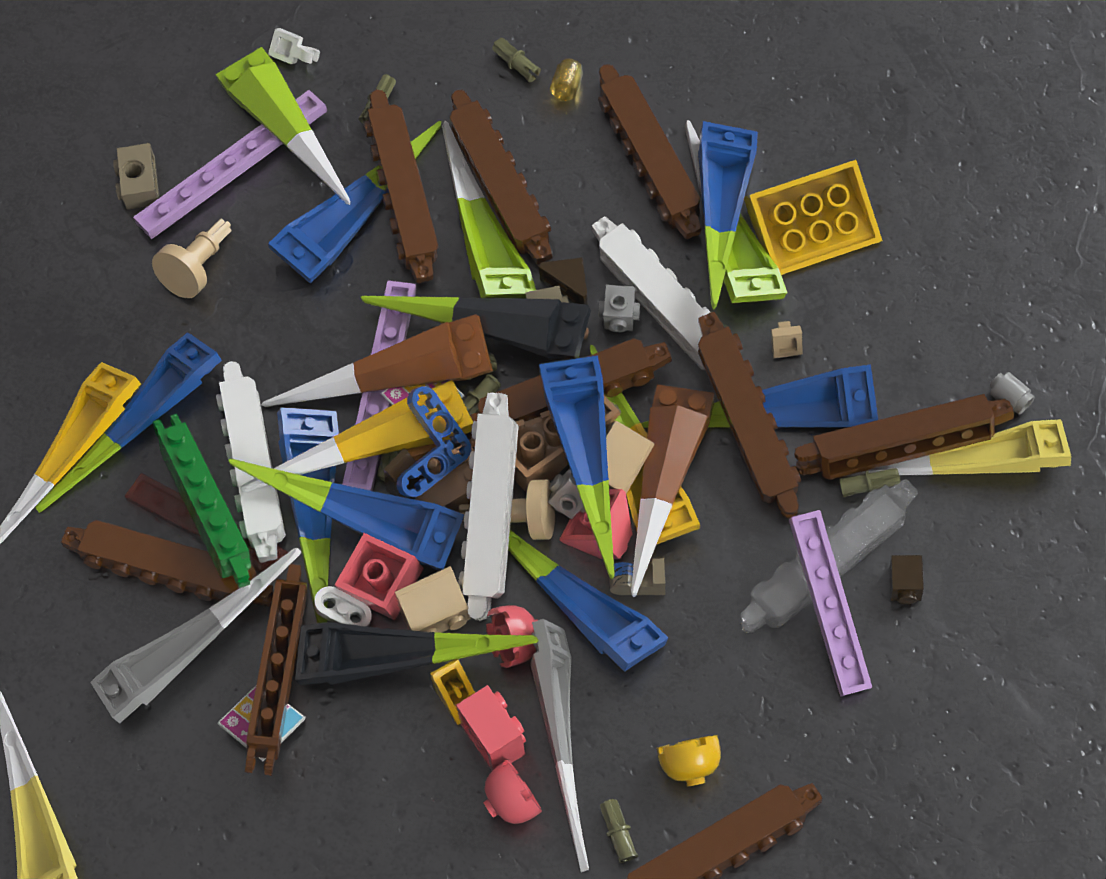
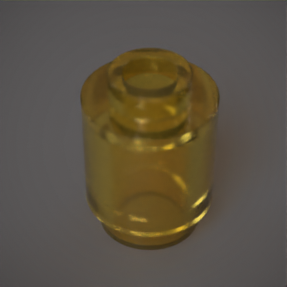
(566, 80)

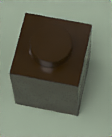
(906, 578)

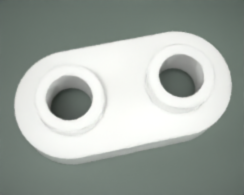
(344, 607)

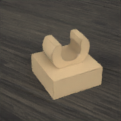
(786, 340)

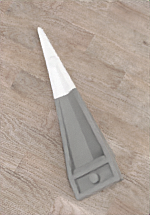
(148, 670)
(552, 679)

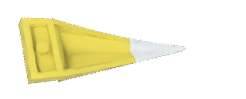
(1009, 451)
(38, 837)

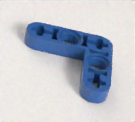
(443, 448)

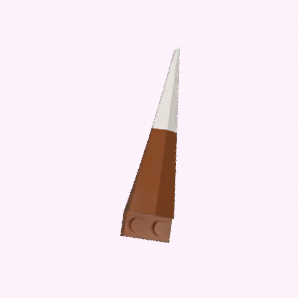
(434, 356)
(676, 428)

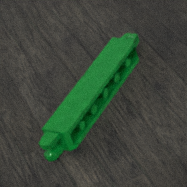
(204, 501)

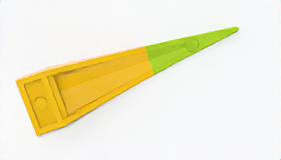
(682, 516)

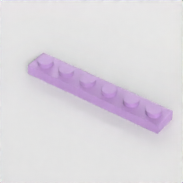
(830, 603)

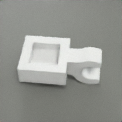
(288, 48)

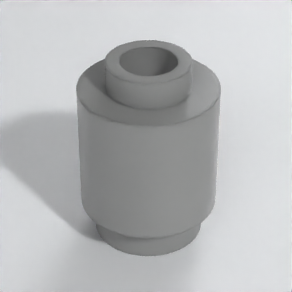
(1011, 389)

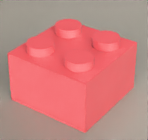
(377, 573)
(491, 728)

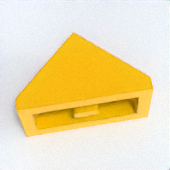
(452, 686)

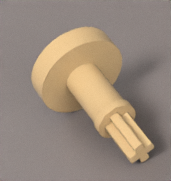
(182, 268)
(532, 509)

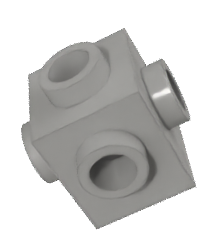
(619, 308)
(565, 495)

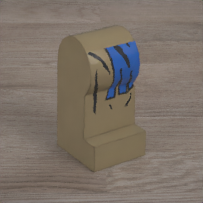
(652, 583)

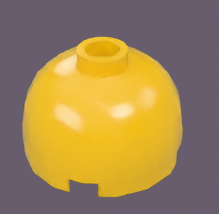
(690, 759)

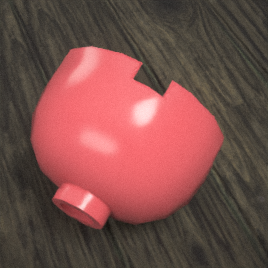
(512, 621)
(509, 795)

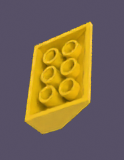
(814, 217)

